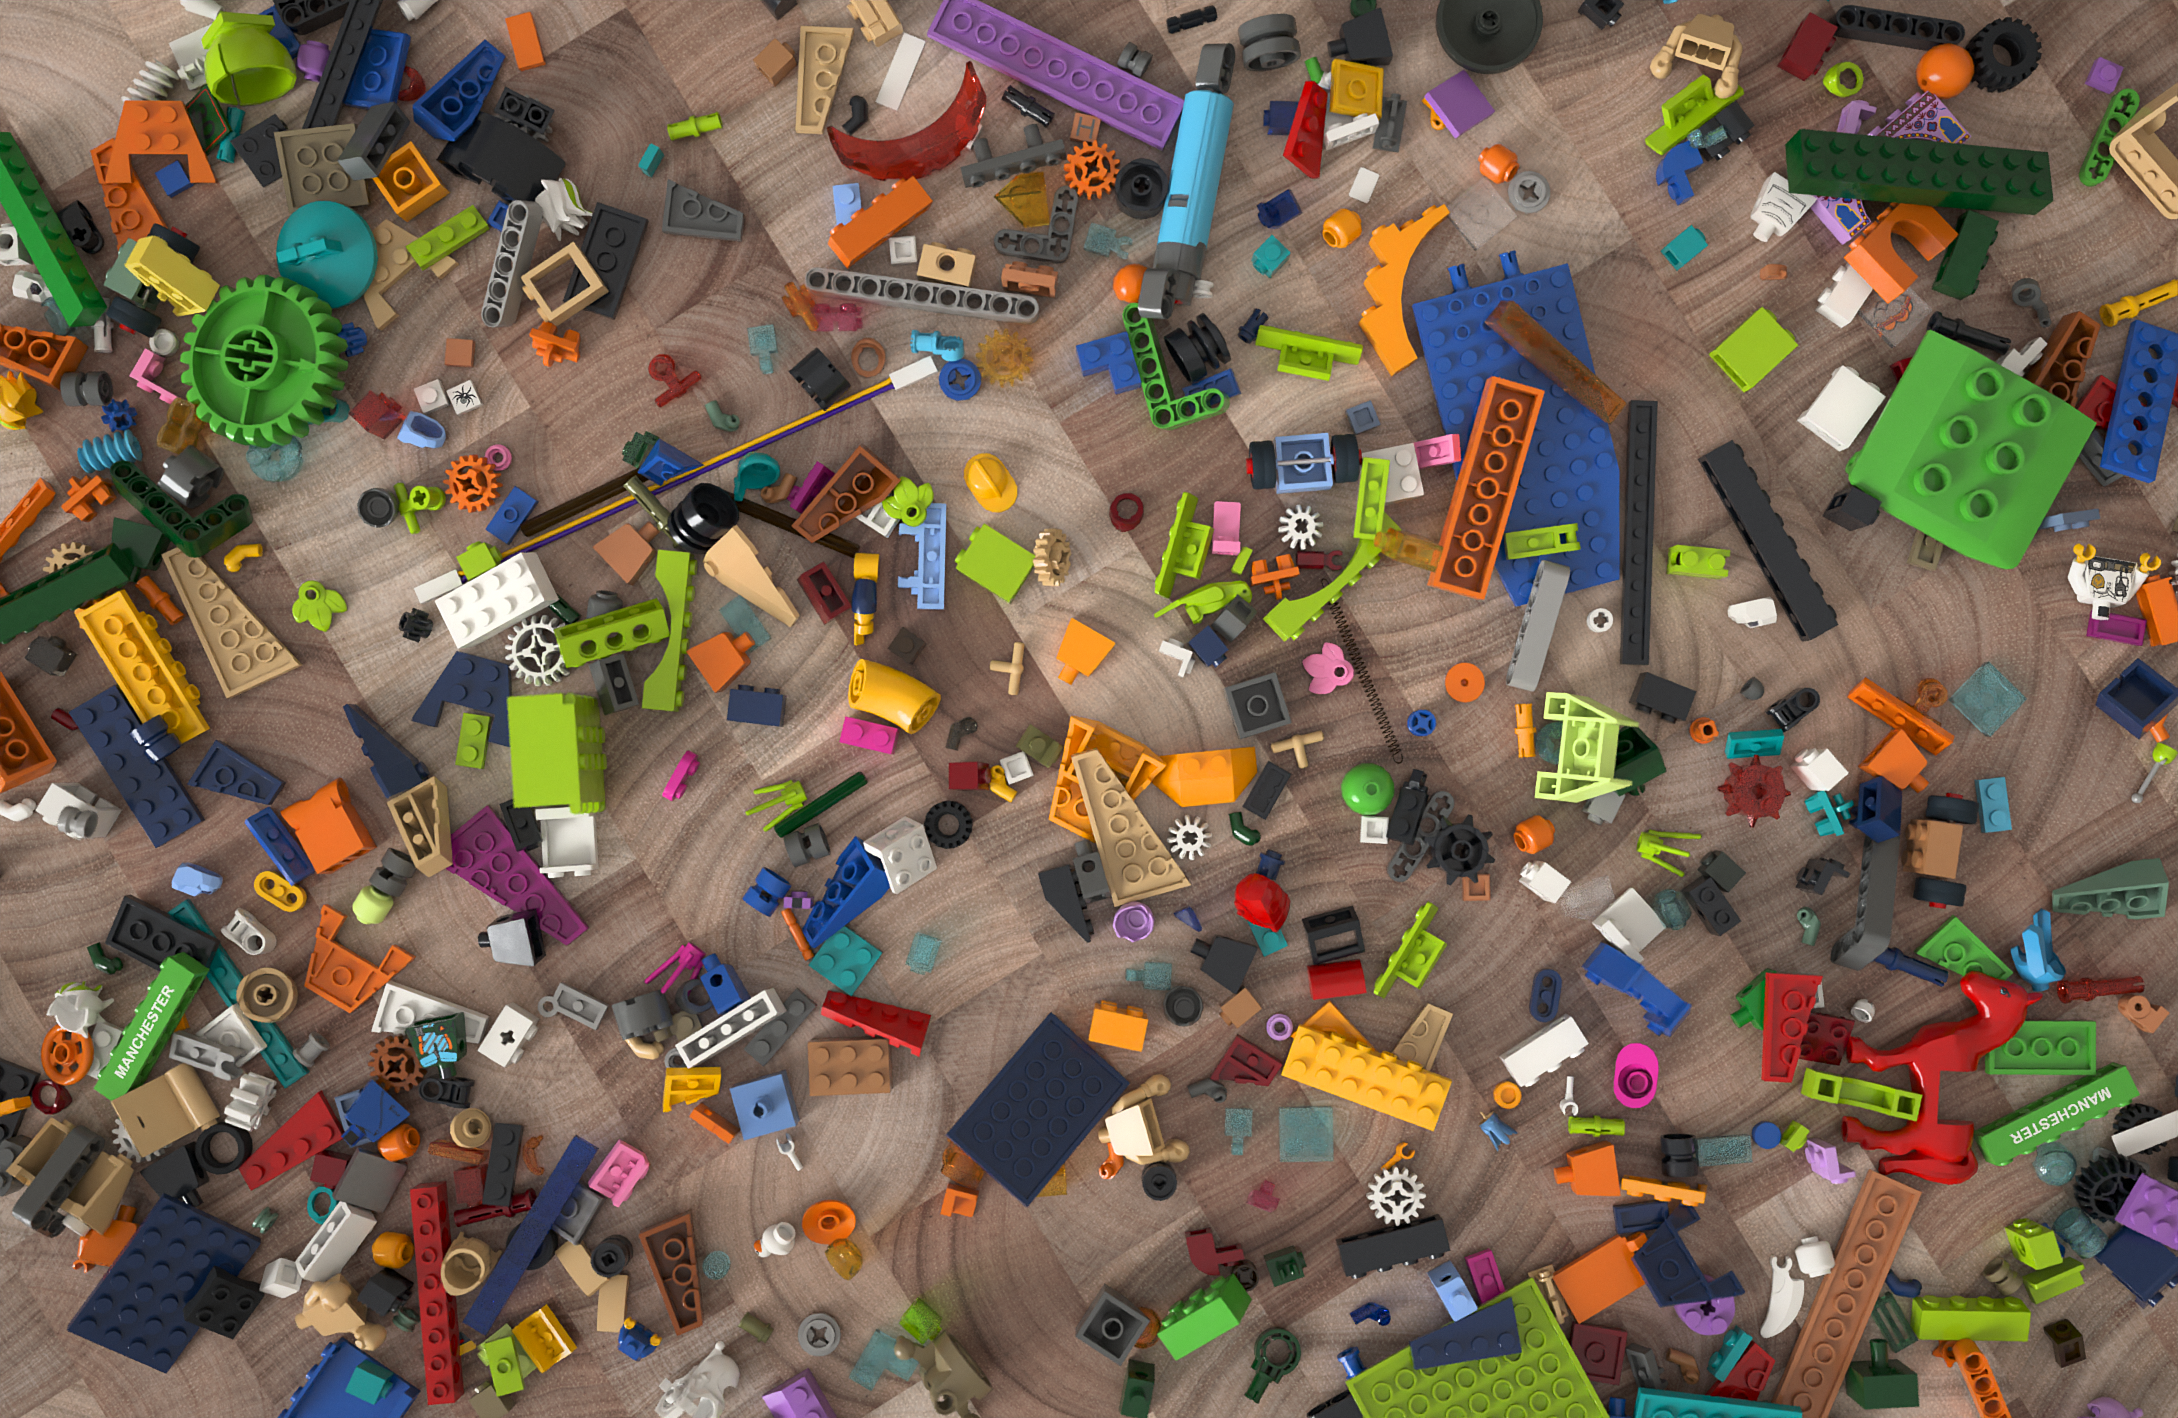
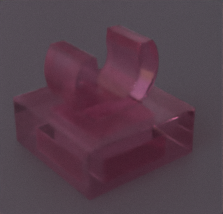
(1263, 1198)

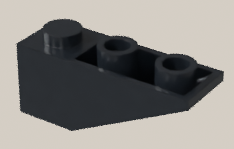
(1061, 894)

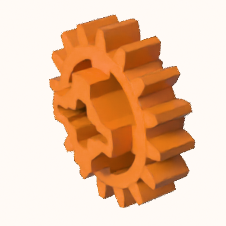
(1083, 164)
(462, 487)

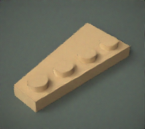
(819, 71)
(1424, 1036)

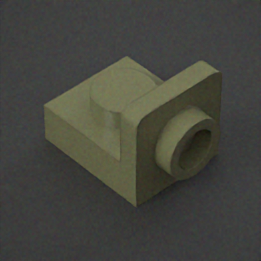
(1039, 746)

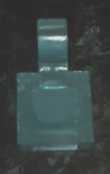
(763, 343)
(1155, 975)
(1238, 1124)

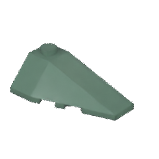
(2130, 889)

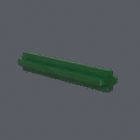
(820, 804)

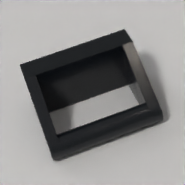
(1332, 924)

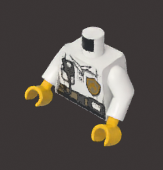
(2106, 580)

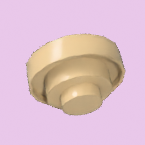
(470, 1128)

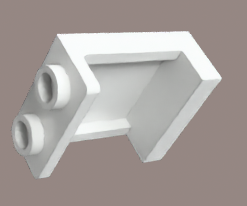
(1842, 408)
(568, 842)

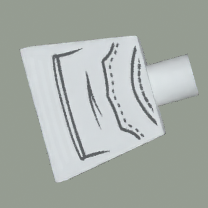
(1777, 208)

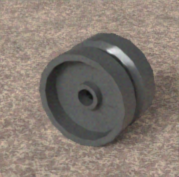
(1269, 42)

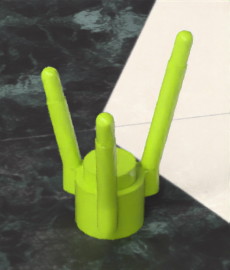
(793, 794)
(1650, 844)

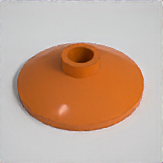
(828, 1221)

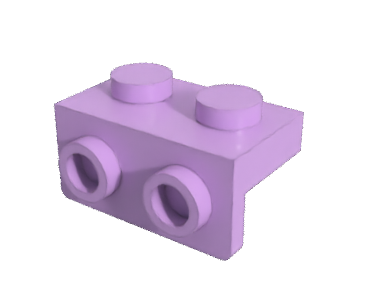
(1825, 1163)

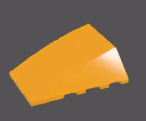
(1128, 758)

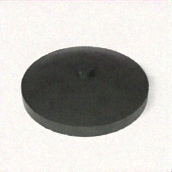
(1489, 33)

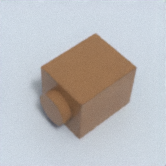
(775, 61)
(1239, 1007)

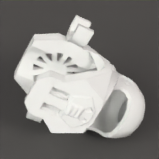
(703, 1381)

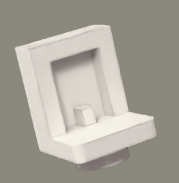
(1175, 649)

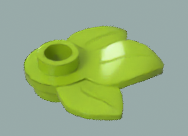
(909, 497)
(317, 609)

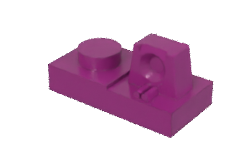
(816, 480)

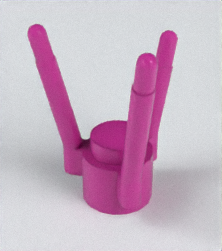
(689, 956)

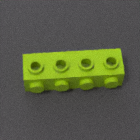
(1970, 1318)

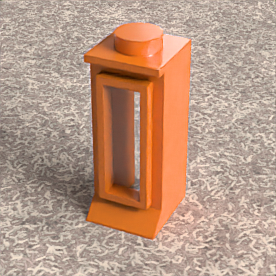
(2160, 610)

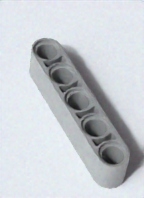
(520, 254)
(1537, 625)

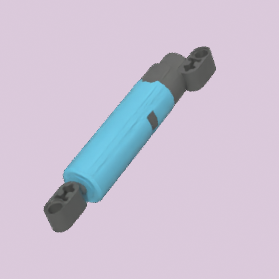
(1191, 187)

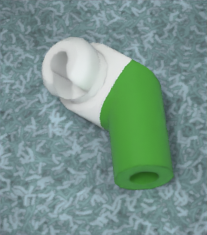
(1321, 77)

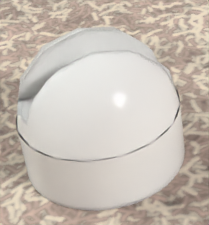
(1863, 1010)

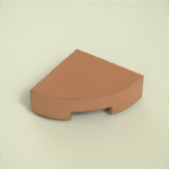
(1773, 272)

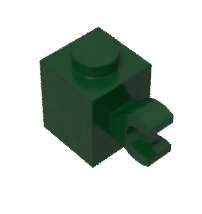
(1285, 1265)

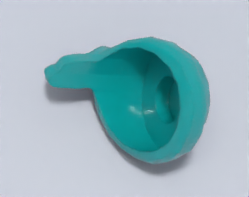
(755, 473)

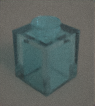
(923, 953)

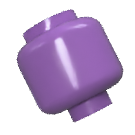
(312, 59)

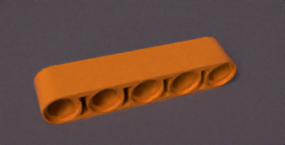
(1984, 1388)

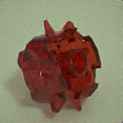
(1769, 787)

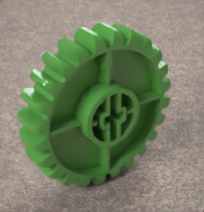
(290, 387)

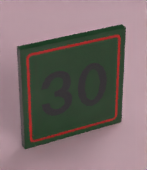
(208, 119)

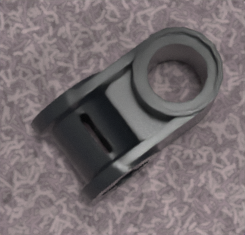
(80, 227)
(1789, 711)
(452, 1091)

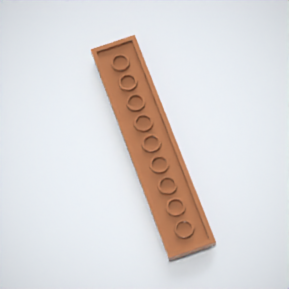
(1847, 1295)

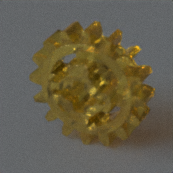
(1013, 350)

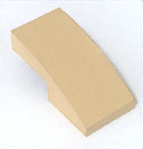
(578, 1265)
(612, 1304)

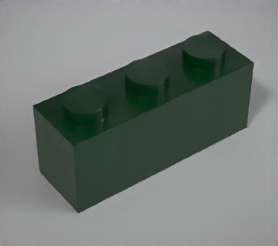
(1966, 255)

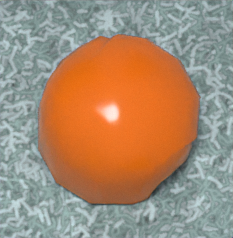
(1128, 282)

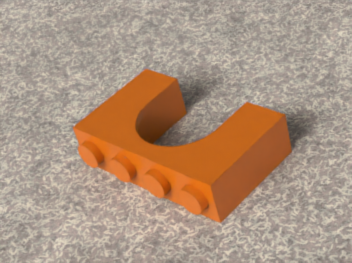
(1875, 256)

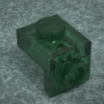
(635, 449)

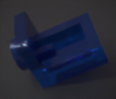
(1279, 210)

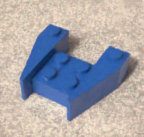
(1626, 975)

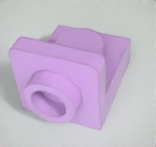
(1852, 114)

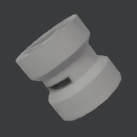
(76, 821)

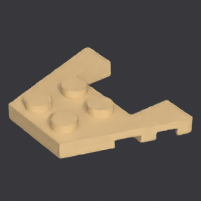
(392, 265)

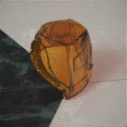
(961, 1167)

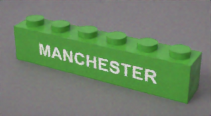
(152, 1026)
(2055, 1114)

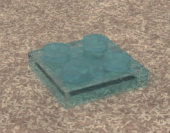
(1987, 699)
(1306, 1134)

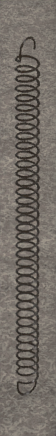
(1345, 640)

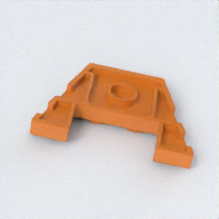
(157, 129)
(344, 975)

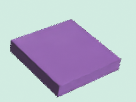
(1459, 104)

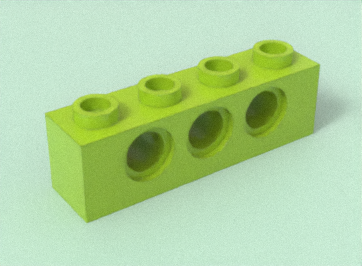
(600, 627)

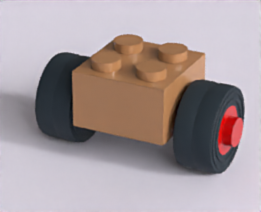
(1935, 849)

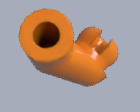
(1112, 1164)

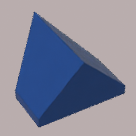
(666, 462)

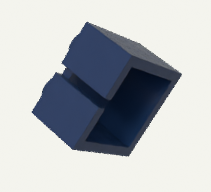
(2141, 699)

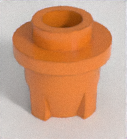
(1696, 730)

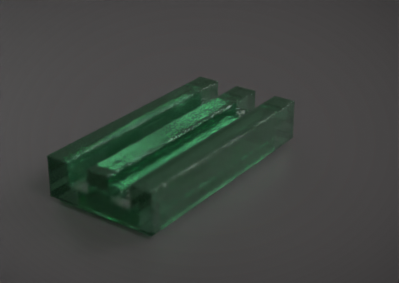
(1880, 1303)

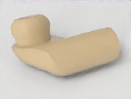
(645, 1050)

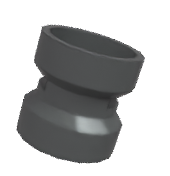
(1135, 60)

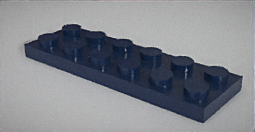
(148, 789)

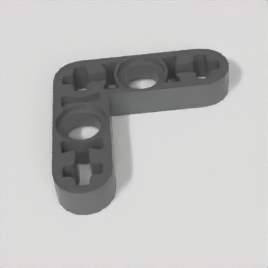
(1045, 241)

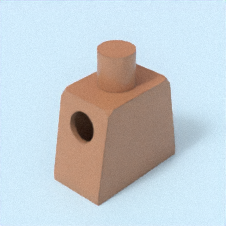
(629, 550)

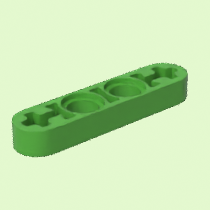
(2105, 135)

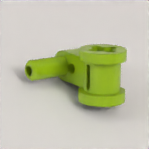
(420, 499)

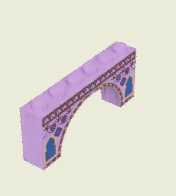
(1922, 120)

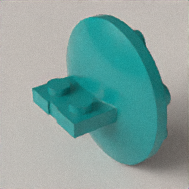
(328, 252)

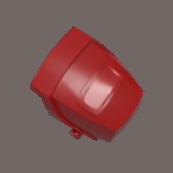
(1262, 901)

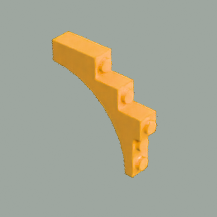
(1385, 324)

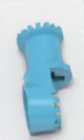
(938, 345)

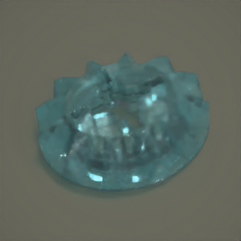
(1544, 744)

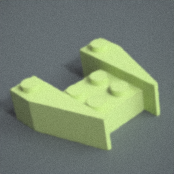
(1585, 749)

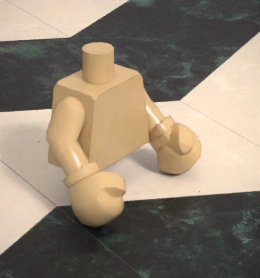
(1706, 42)
(1135, 1128)
(335, 1309)

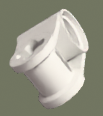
(245, 930)

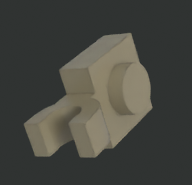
(684, 1026)

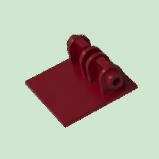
(1826, 1038)

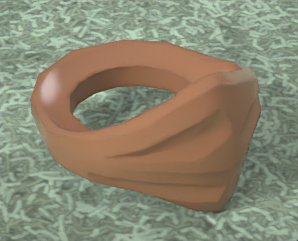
(858, 349)

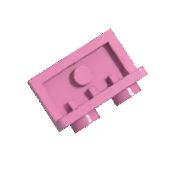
(620, 1172)

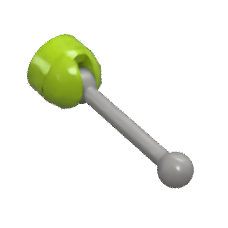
(2162, 755)

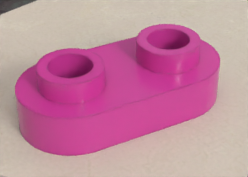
(687, 766)

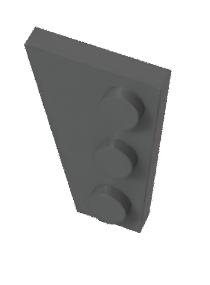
(698, 216)

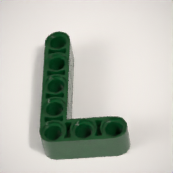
(191, 535)

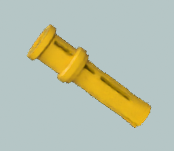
(2130, 306)

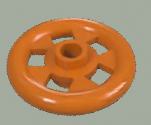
(66, 1054)

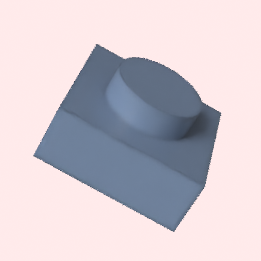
(1362, 417)

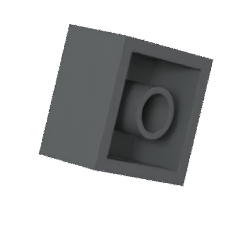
(1257, 705)

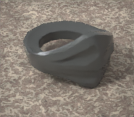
(682, 1000)

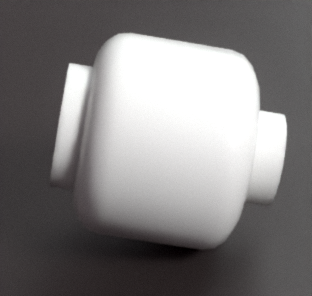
(1815, 1257)

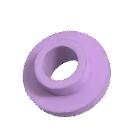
(1279, 1035)

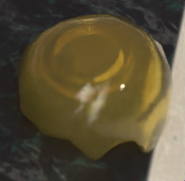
(845, 1257)

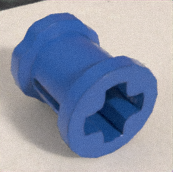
(1351, 1361)

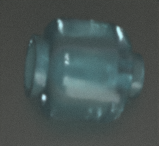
(1671, 909)

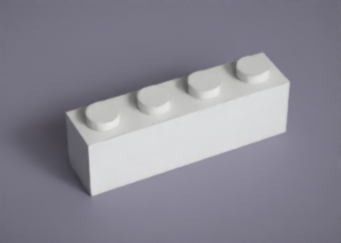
(730, 1028)

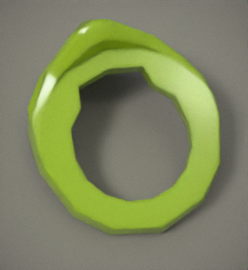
(1832, 81)

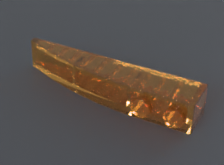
(1554, 360)

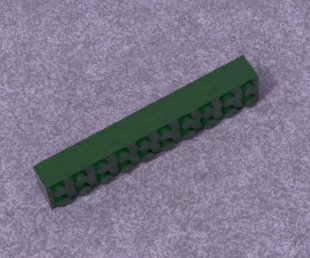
(1918, 172)

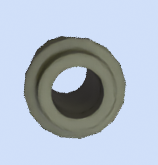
(756, 1327)

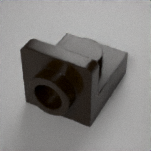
(2067, 1342)

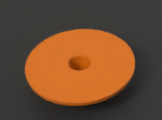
(1464, 682)

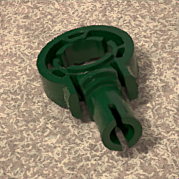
(1276, 1370)

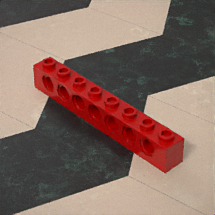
(437, 1306)

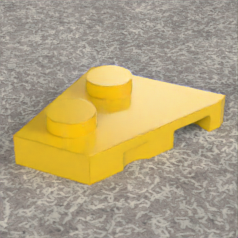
(690, 1085)

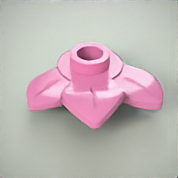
(1324, 668)

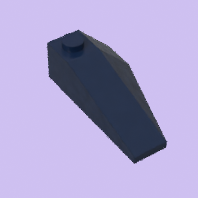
(394, 765)

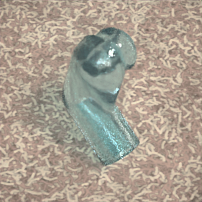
(1698, 141)

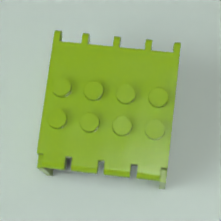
(557, 751)

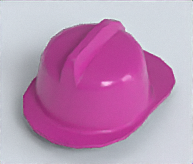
(1636, 1075)

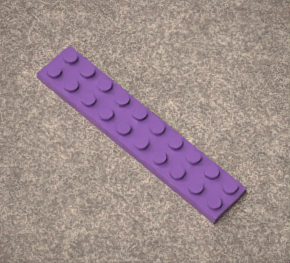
(1057, 69)

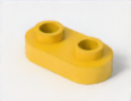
(281, 892)

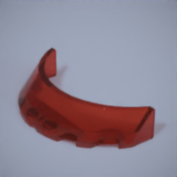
(923, 151)

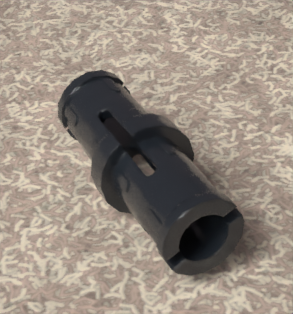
(1028, 106)

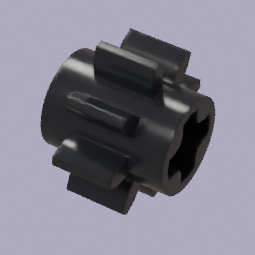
(415, 625)

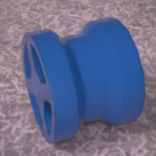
(1425, 720)

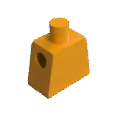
(1081, 651)

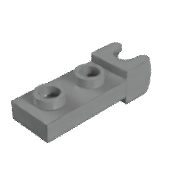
(206, 1055)

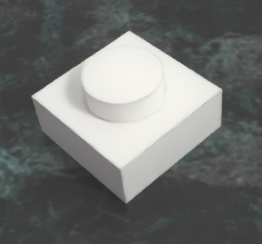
(432, 396)

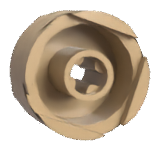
(259, 981)

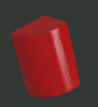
(1336, 979)

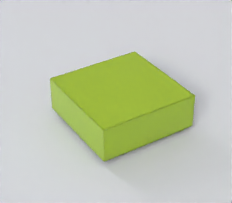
(1241, 560)

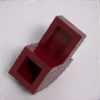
(1206, 1256)

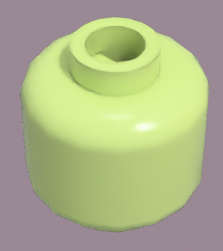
(372, 905)

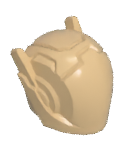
(467, 1264)

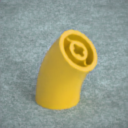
(892, 695)

